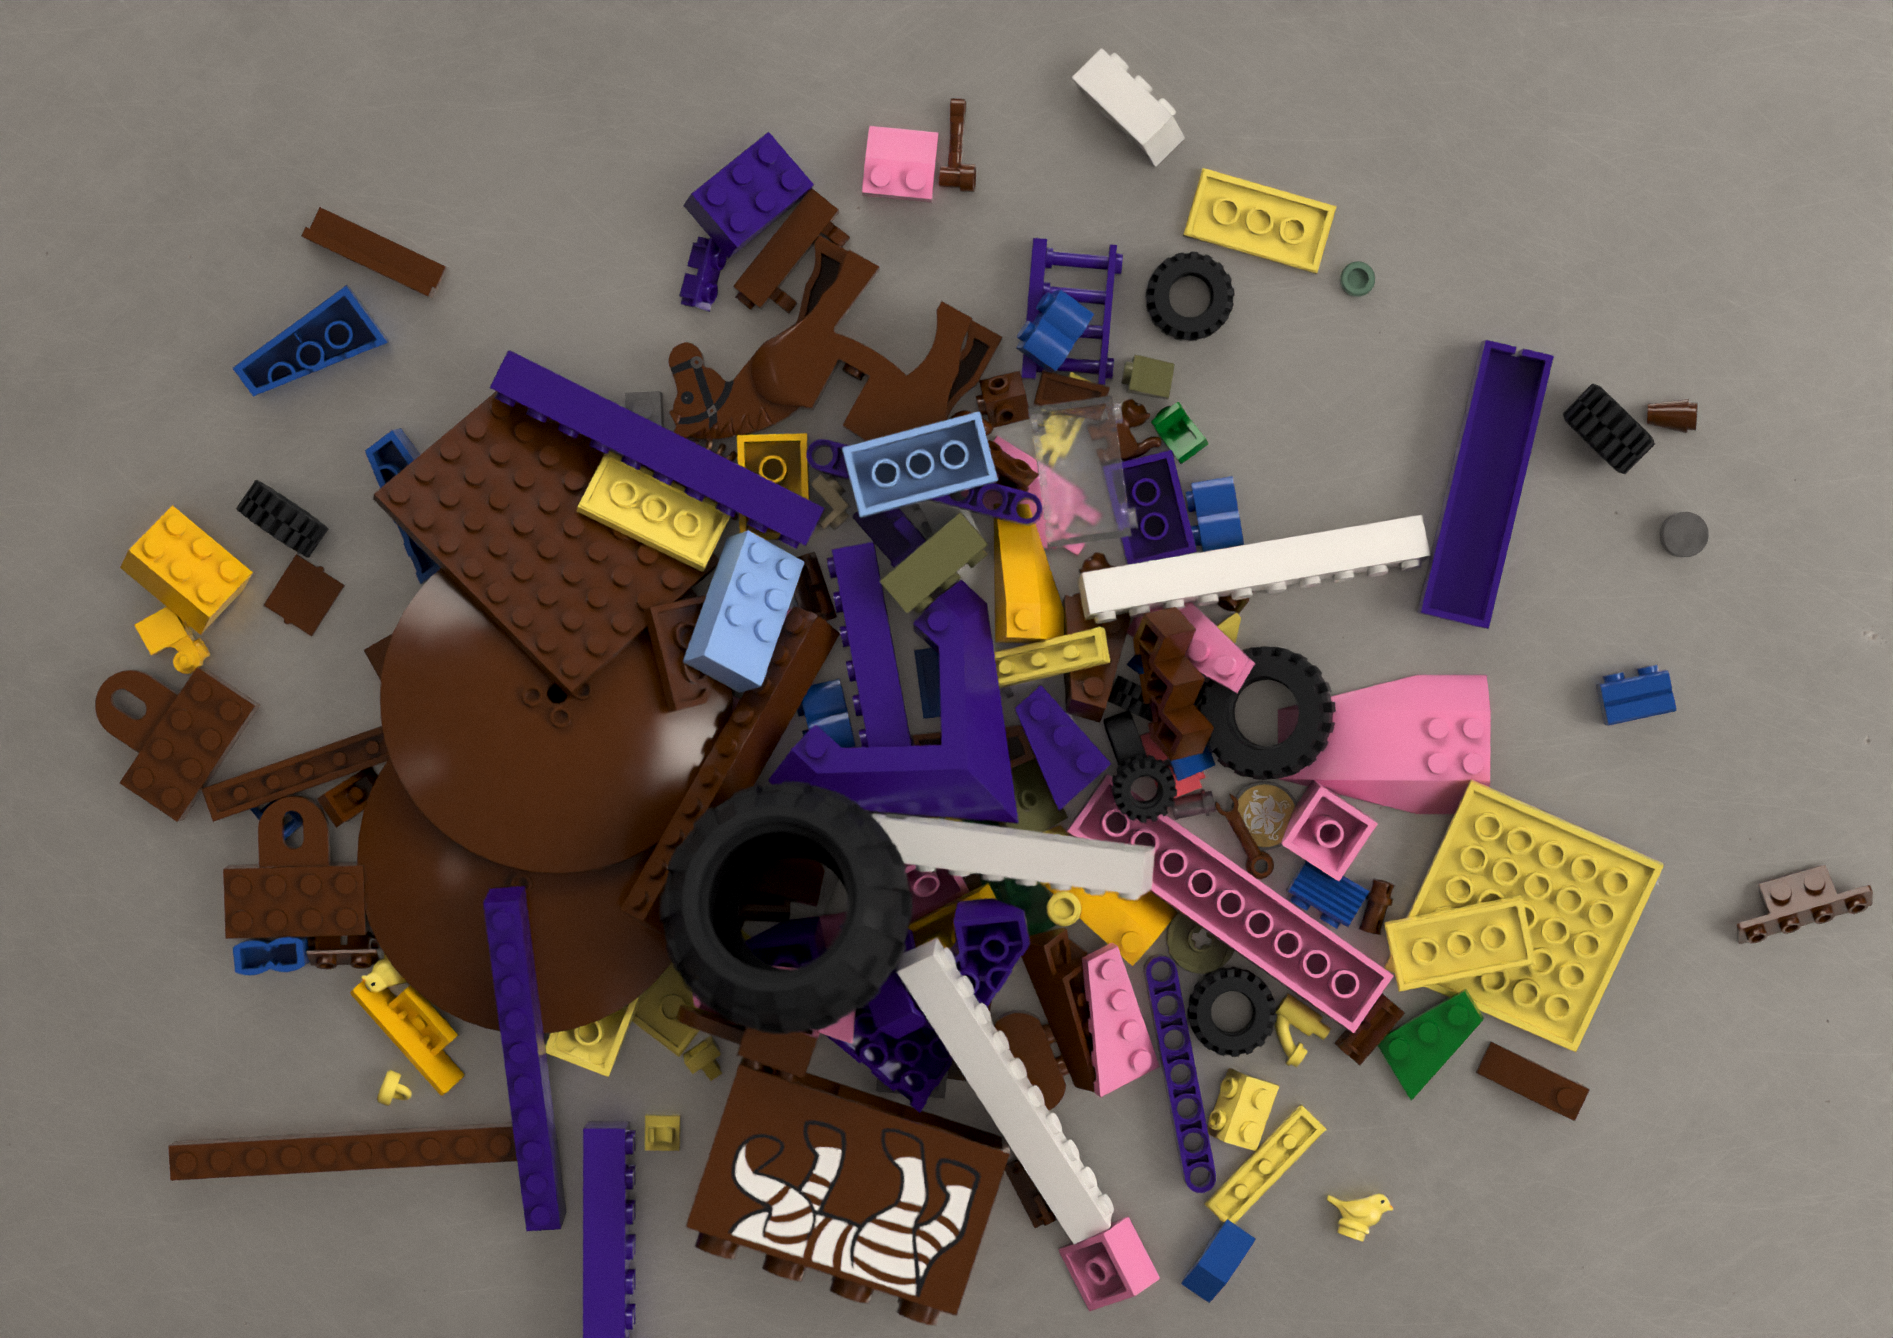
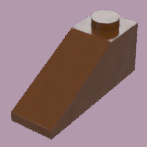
(1533, 1081)

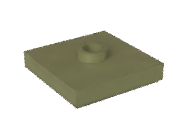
(1033, 799)

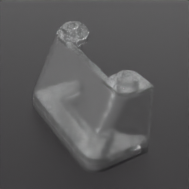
(1081, 471)

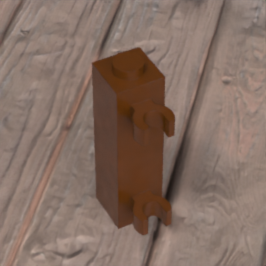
(786, 250)

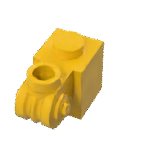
(168, 630)

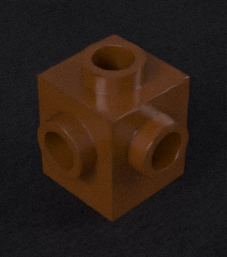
(1003, 399)

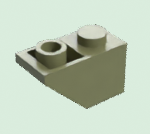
(1148, 377)

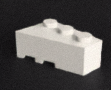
(1130, 105)

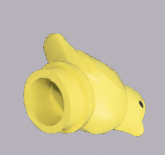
(382, 976)
(1360, 1214)

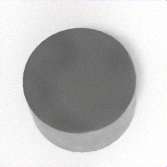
(1684, 534)

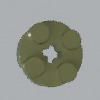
(1186, 955)

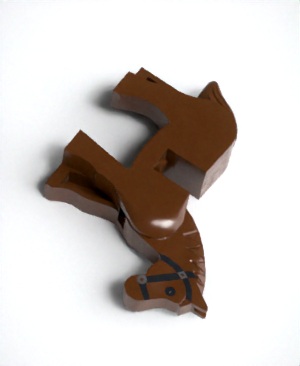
(800, 361)

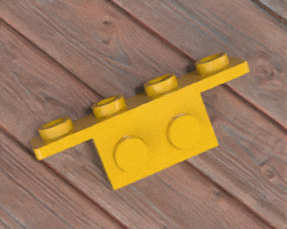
(415, 1030)

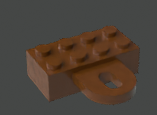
(178, 737)
(294, 888)
(784, 1052)

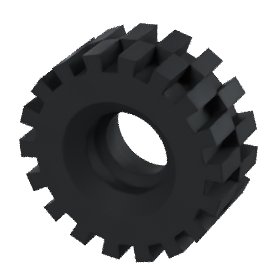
(282, 518)

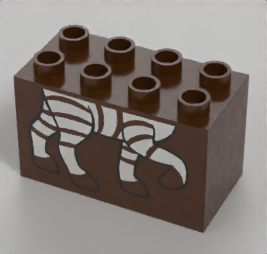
(849, 1190)

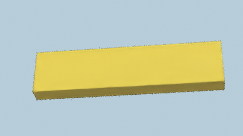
(1052, 657)
(1265, 1165)

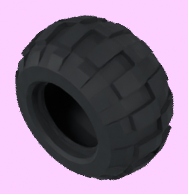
(721, 860)

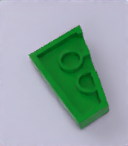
(1428, 1040)

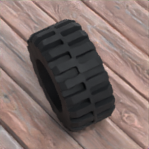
(1309, 734)

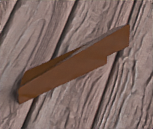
(1063, 1000)

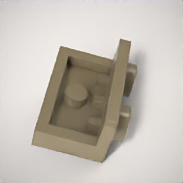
(832, 493)

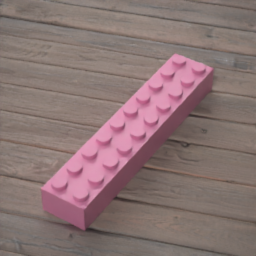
(1242, 911)

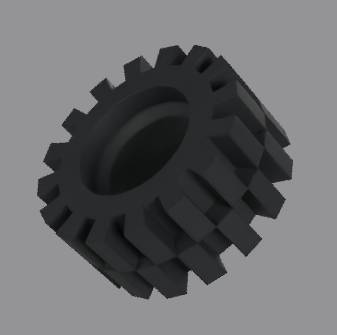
(1130, 697)
(1144, 809)

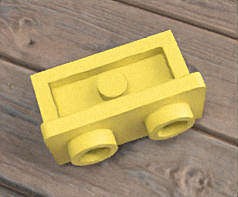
(1242, 1109)

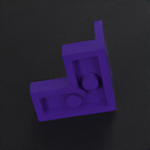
(892, 534)

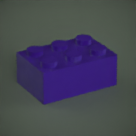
(748, 195)
(1160, 510)

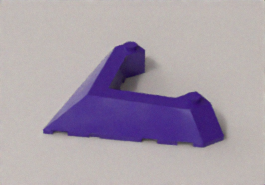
(962, 776)
(986, 950)

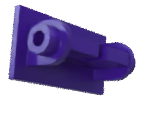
(702, 289)

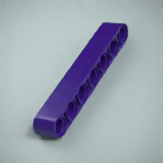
(971, 503)
(1179, 1090)

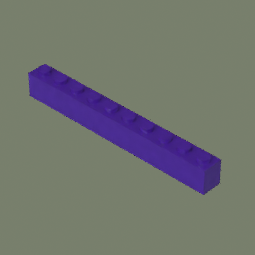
(657, 448)
(525, 1058)

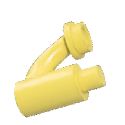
(1304, 1019)

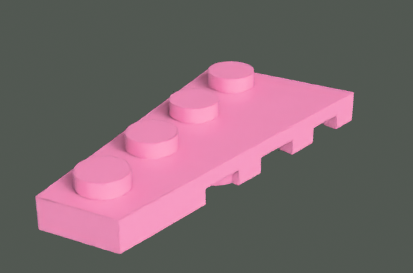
(1211, 650)
(1117, 1028)

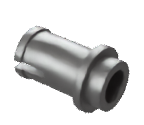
(1194, 805)

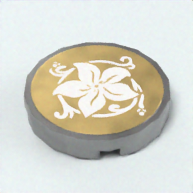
(1266, 812)

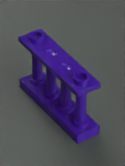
(1045, 257)

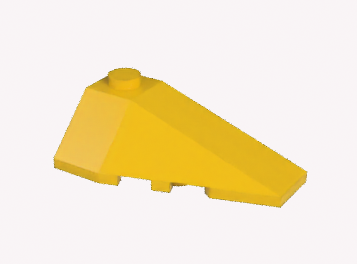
(1024, 587)
(1124, 922)

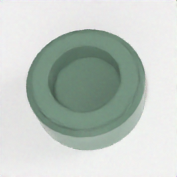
(1357, 279)

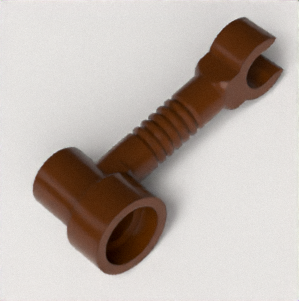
(957, 174)
(1249, 845)

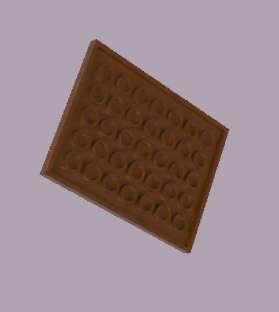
(503, 522)

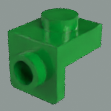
(1178, 432)

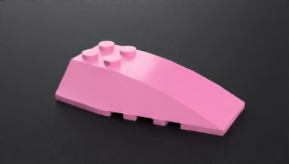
(1404, 742)

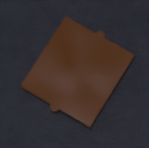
(304, 595)

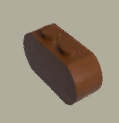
(1031, 1044)

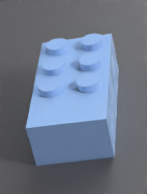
(919, 464)
(743, 611)

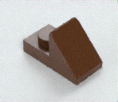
(348, 797)

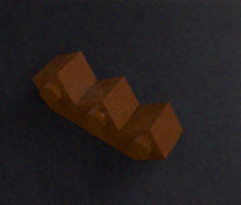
(1171, 683)

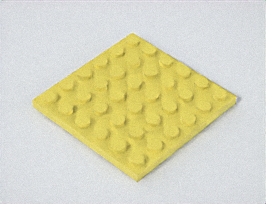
(1577, 900)

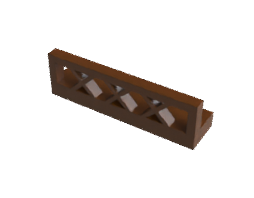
(375, 252)

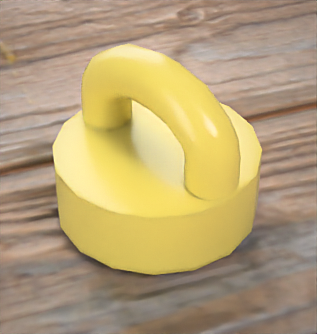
(1063, 909)
(392, 1089)

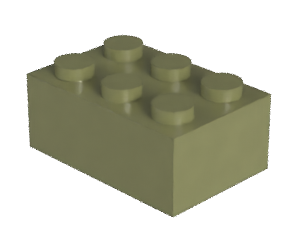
(935, 564)

